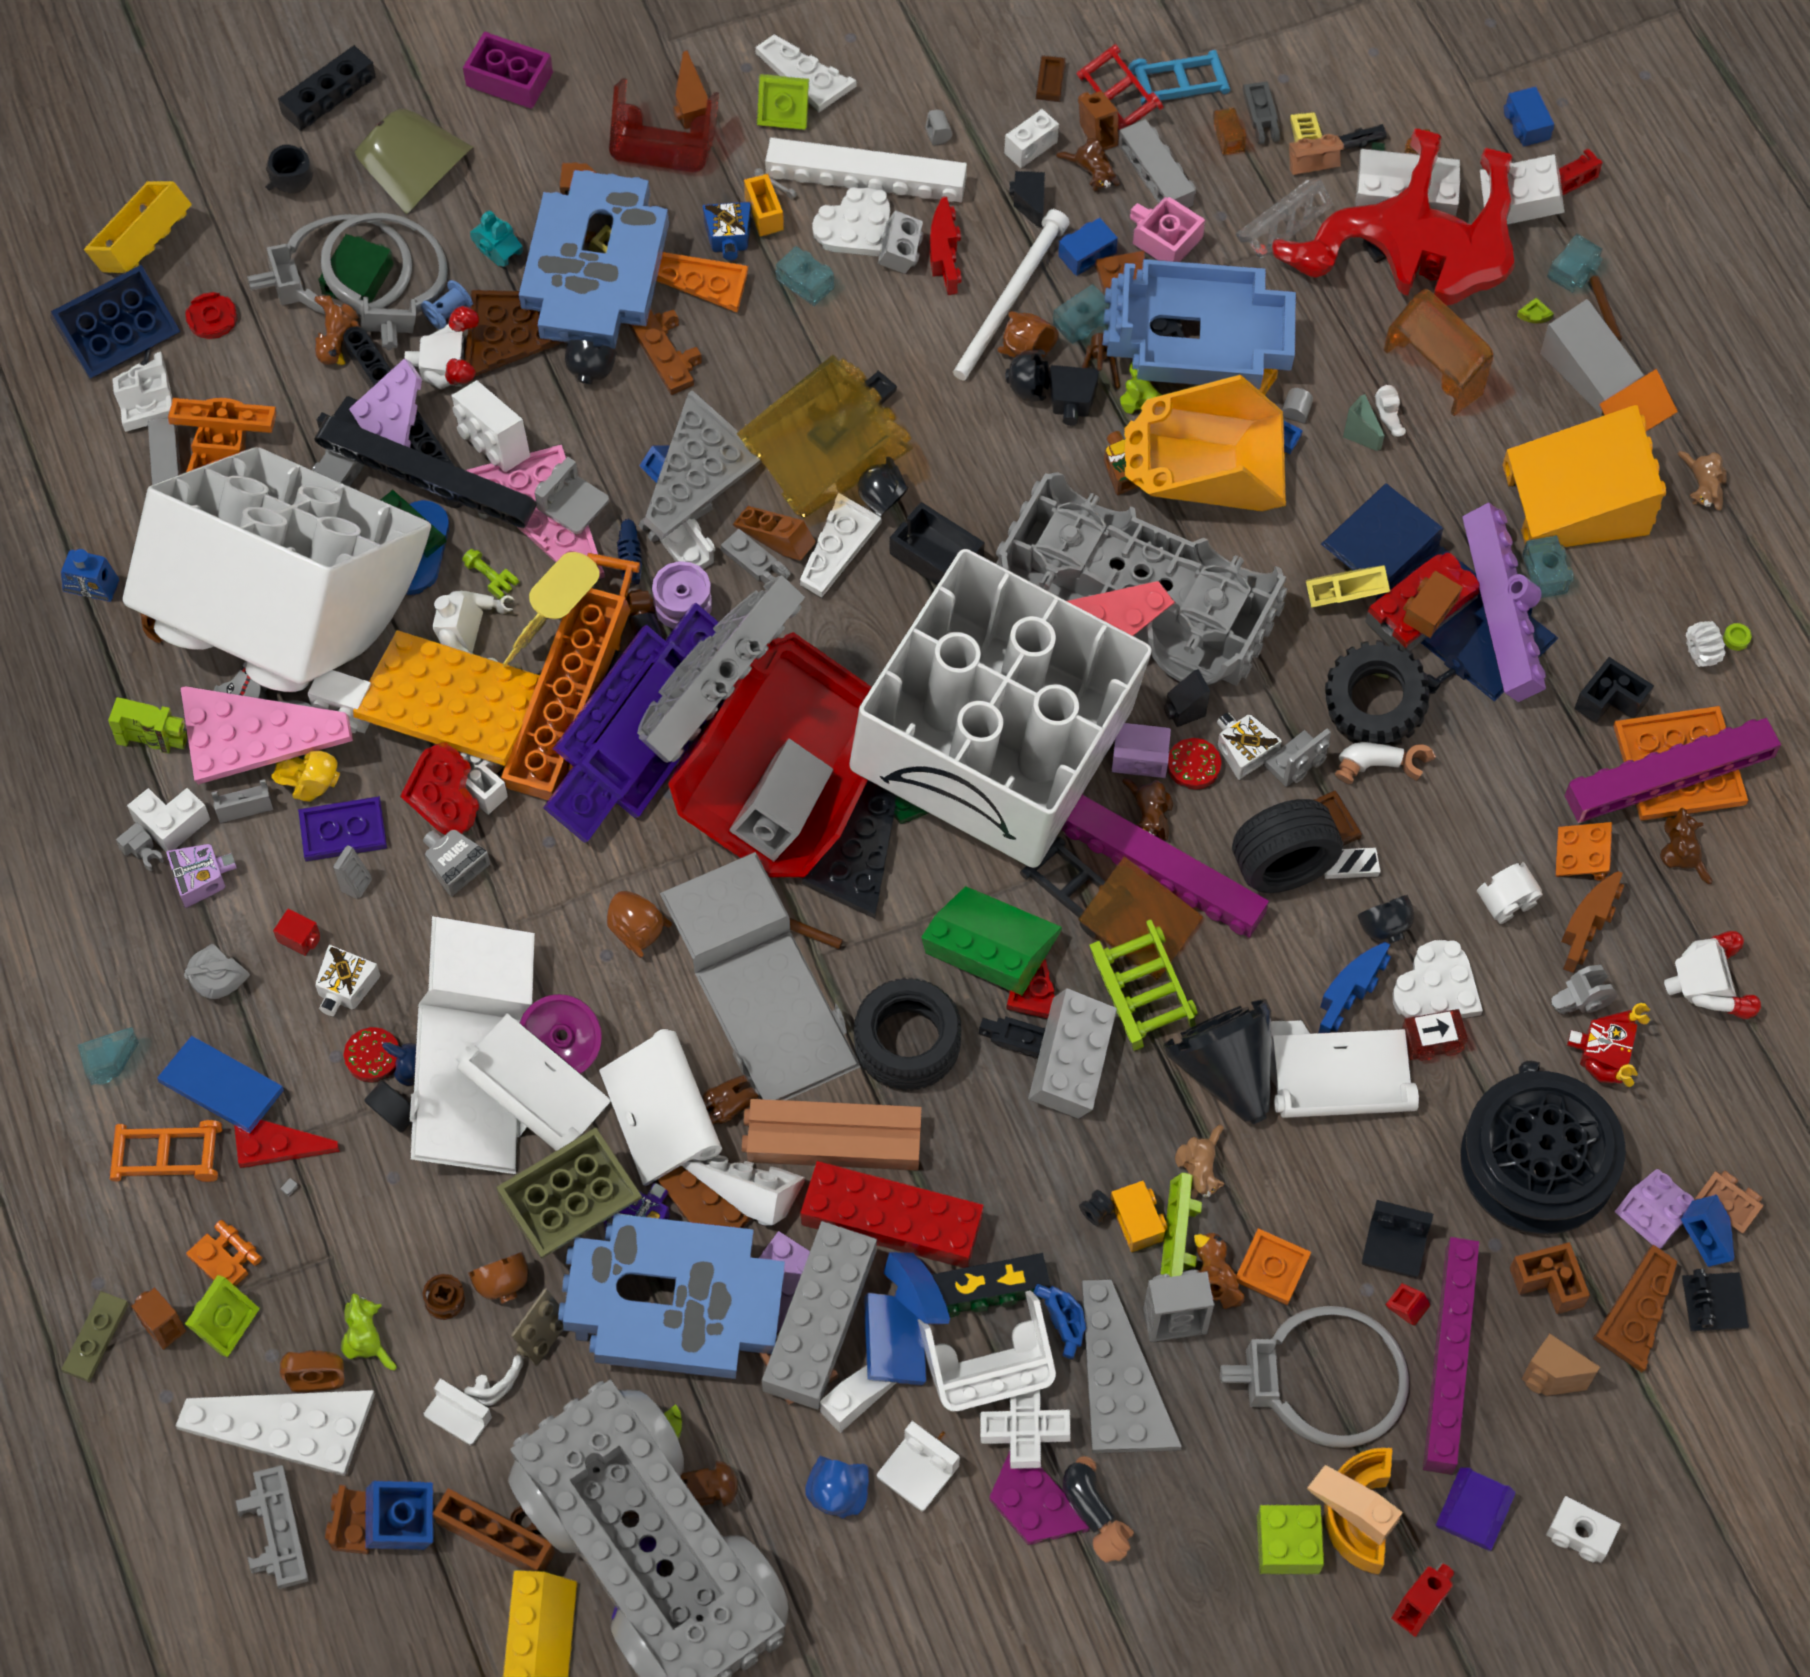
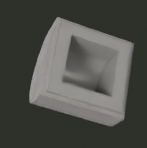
(938, 127)
(1297, 405)

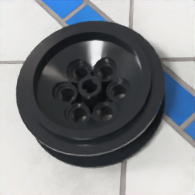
(1509, 1186)

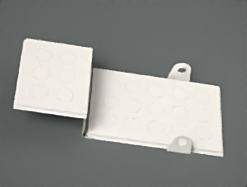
(473, 983)

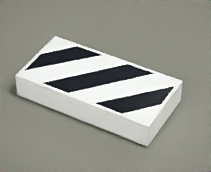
(1355, 863)

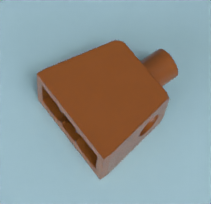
(1099, 118)

